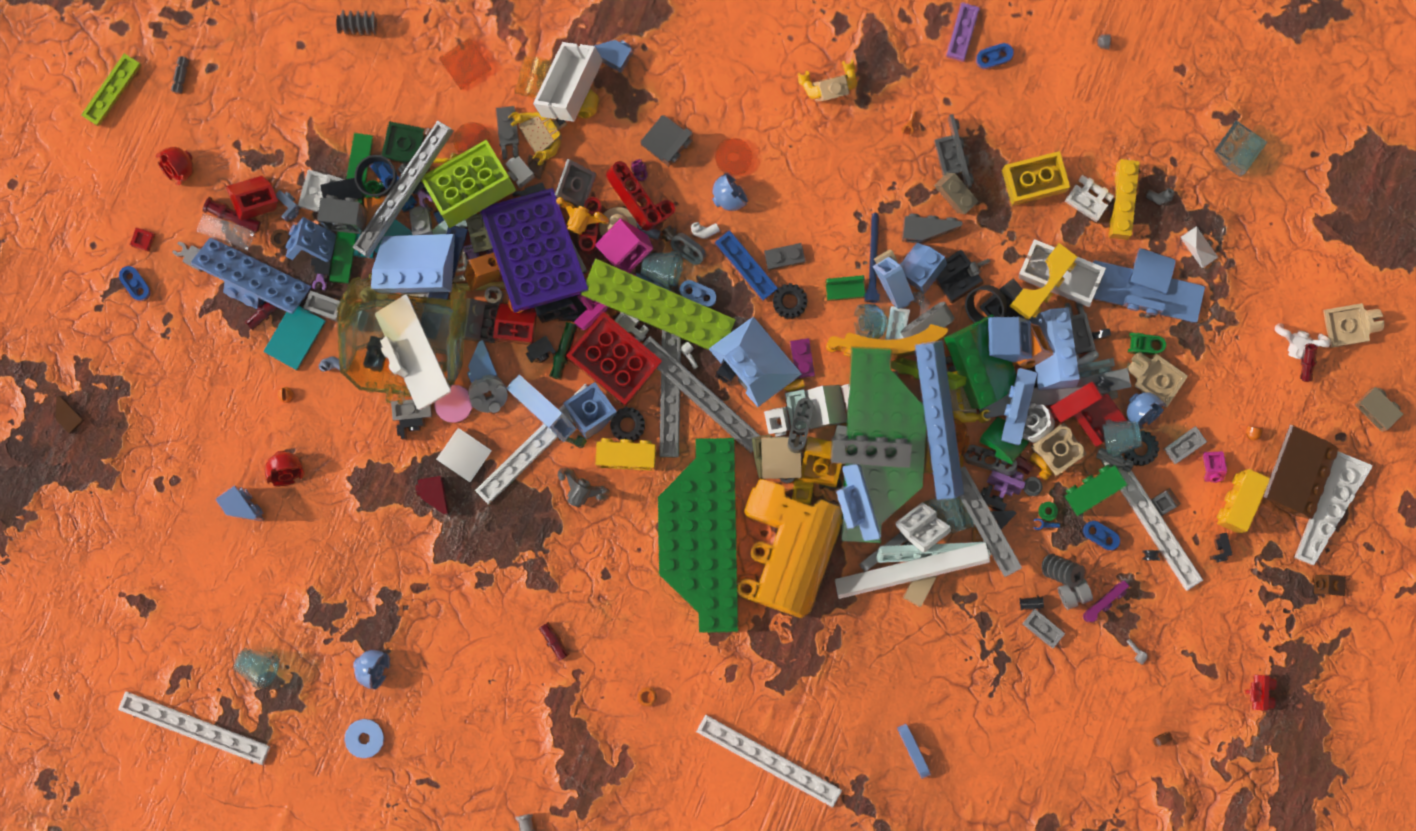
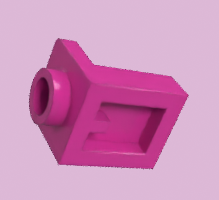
(1214, 466)

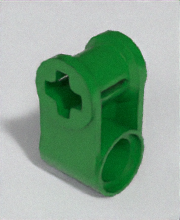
(1143, 344)

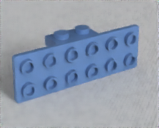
(249, 278)
(1180, 302)

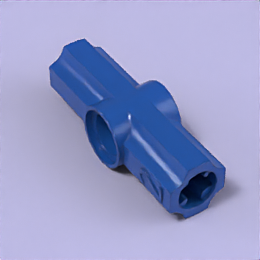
(385, 174)

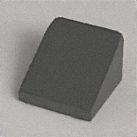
(1165, 501)

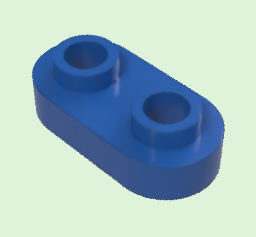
(993, 56)
(134, 284)
(1101, 535)

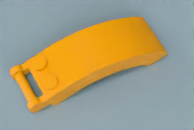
(899, 347)

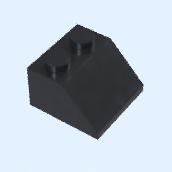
(993, 306)

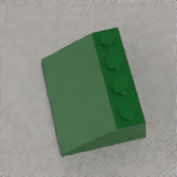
(986, 375)

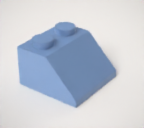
(922, 266)

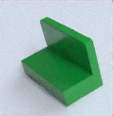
(845, 288)

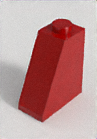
(1075, 402)

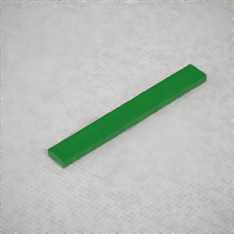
(344, 244)

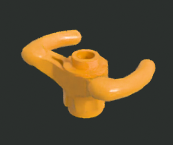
(580, 217)

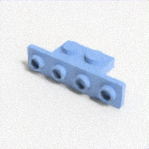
(1019, 406)
(857, 503)

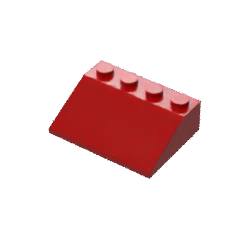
(614, 359)

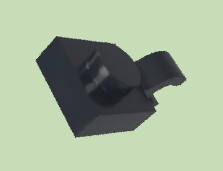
(529, 190)

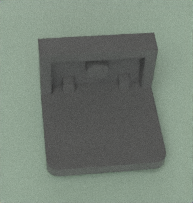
(666, 140)

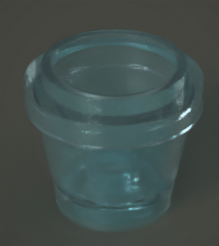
(663, 268)
(1121, 436)
(257, 667)

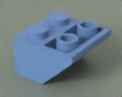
(1010, 338)
(237, 504)

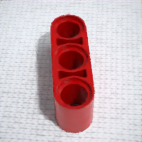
(591, 235)

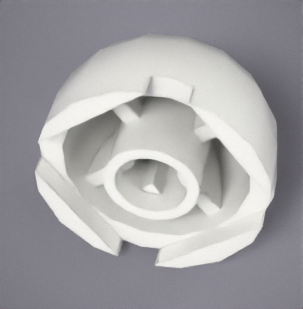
(1038, 423)

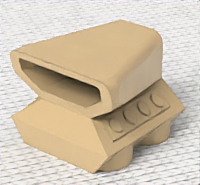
(1059, 449)

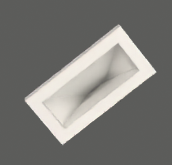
(1199, 247)

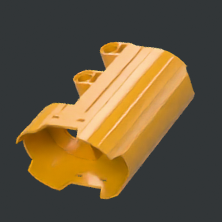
(798, 552)

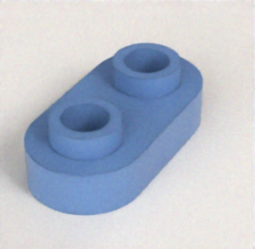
(698, 293)

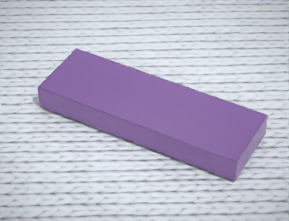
(962, 32)

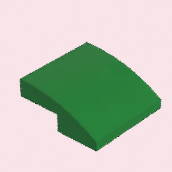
(1004, 450)

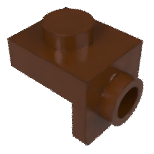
(1329, 585)

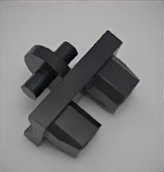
(374, 356)

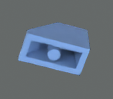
(615, 54)
(481, 363)

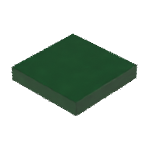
(402, 142)

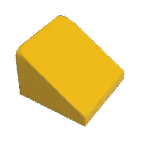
(802, 491)

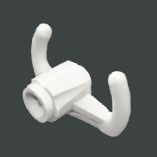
(1299, 340)

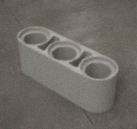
(937, 315)

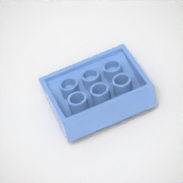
(414, 264)

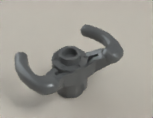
(581, 489)

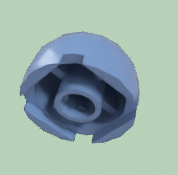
(728, 194)
(1144, 408)
(370, 667)

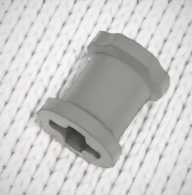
(496, 290)
(525, 822)

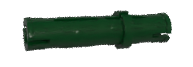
(564, 348)

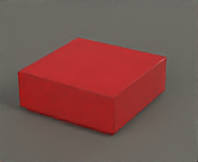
(142, 239)

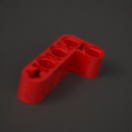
(620, 171)

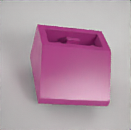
(625, 245)

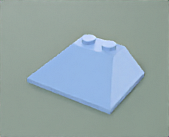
(756, 361)

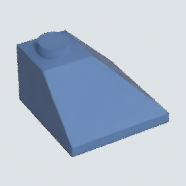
(590, 410)

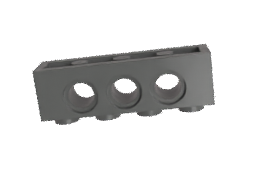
(901, 458)

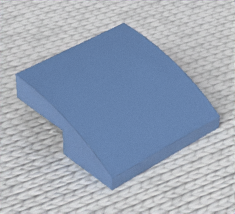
(1152, 271)

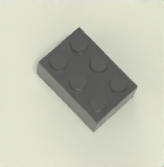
(342, 215)

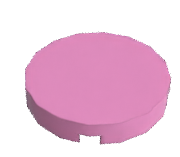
(455, 405)

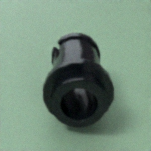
(1031, 603)

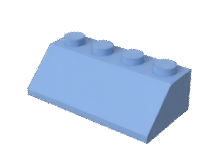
(1060, 368)

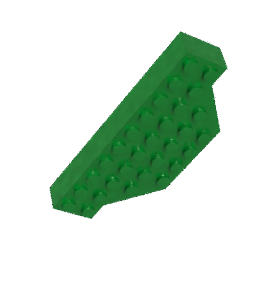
(883, 408)
(700, 535)

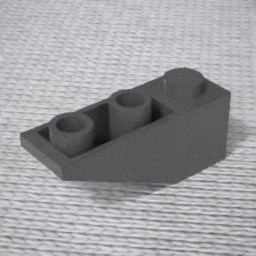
(920, 229)

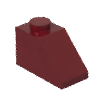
(433, 492)

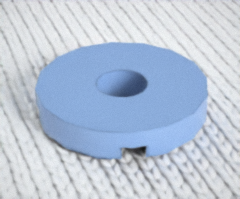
(352, 738)

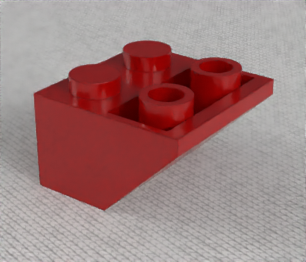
(252, 197)
(515, 327)

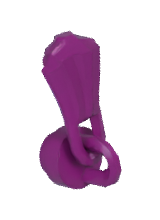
(637, 167)

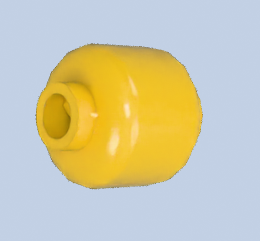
(589, 105)

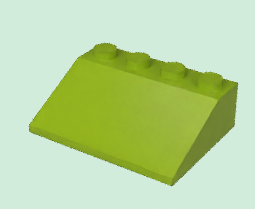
(468, 183)

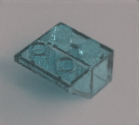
(1239, 148)

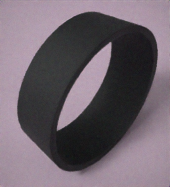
(364, 164)
(970, 307)

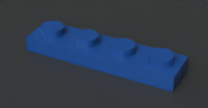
(746, 265)

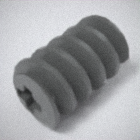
(356, 23)
(1063, 570)

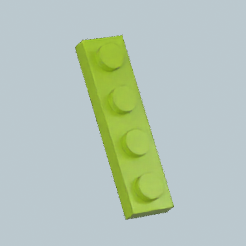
(111, 89)
(908, 366)

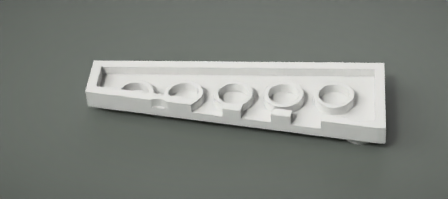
(1340, 489)

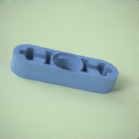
(913, 751)

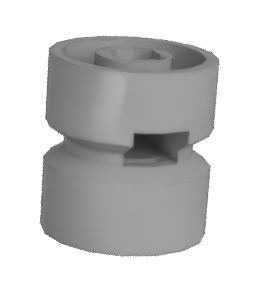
(1072, 596)

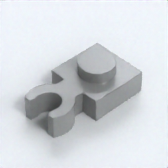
(187, 254)

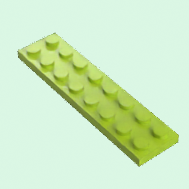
(656, 305)

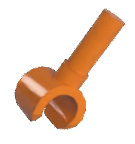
(910, 122)

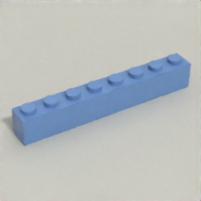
(939, 419)

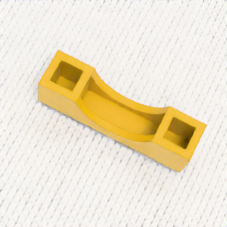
(1126, 187)
(1058, 262)

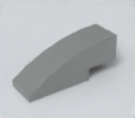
(322, 305)

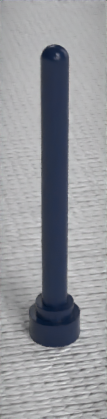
(872, 294)

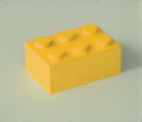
(1035, 178)
(625, 455)
(1242, 501)

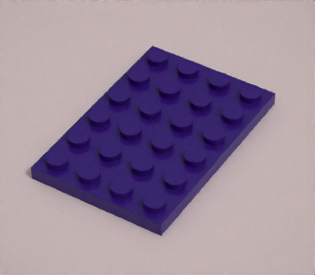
(533, 250)

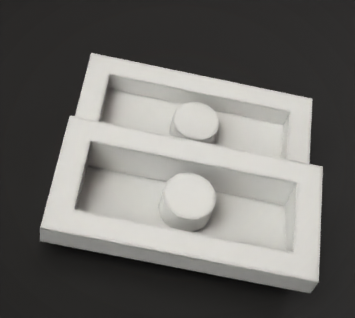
(311, 189)
(464, 454)
(923, 527)

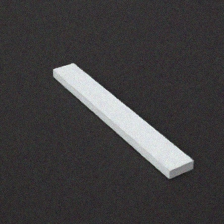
(519, 460)
(1158, 530)
(912, 570)
(194, 728)
(769, 761)

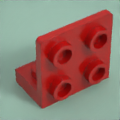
(1095, 415)

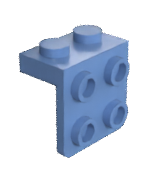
(312, 239)

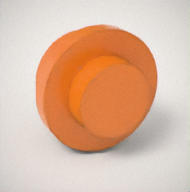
(646, 696)

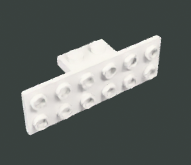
(411, 352)

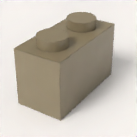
(956, 193)
(1379, 409)

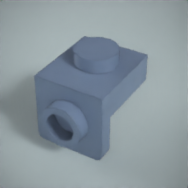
(287, 199)

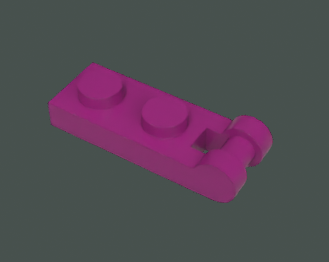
(1104, 603)

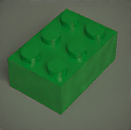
(1095, 489)

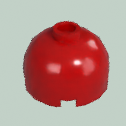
(176, 164)
(283, 469)

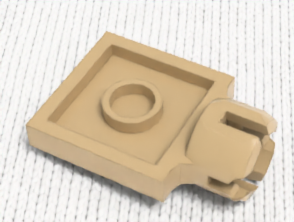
(1351, 324)
(1156, 376)

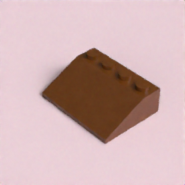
(1301, 472)

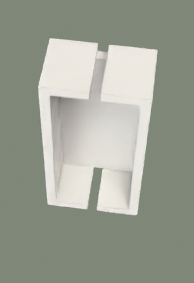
(568, 81)
(1079, 284)

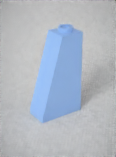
(541, 408)

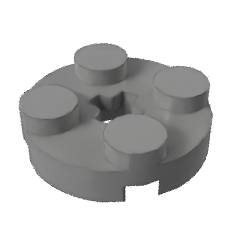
(488, 404)

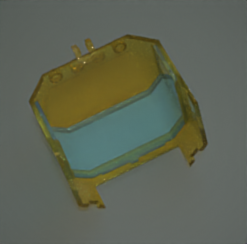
(356, 320)

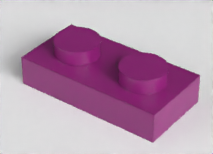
(802, 357)

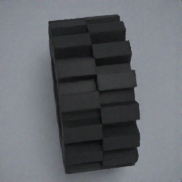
(790, 312)
(627, 413)
(1151, 453)

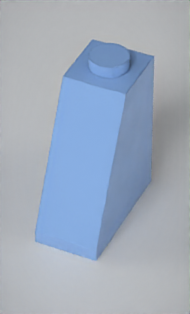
(894, 282)

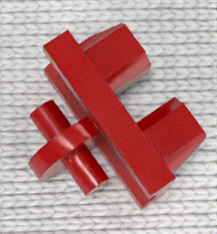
(1260, 692)

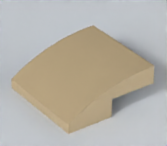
(778, 459)

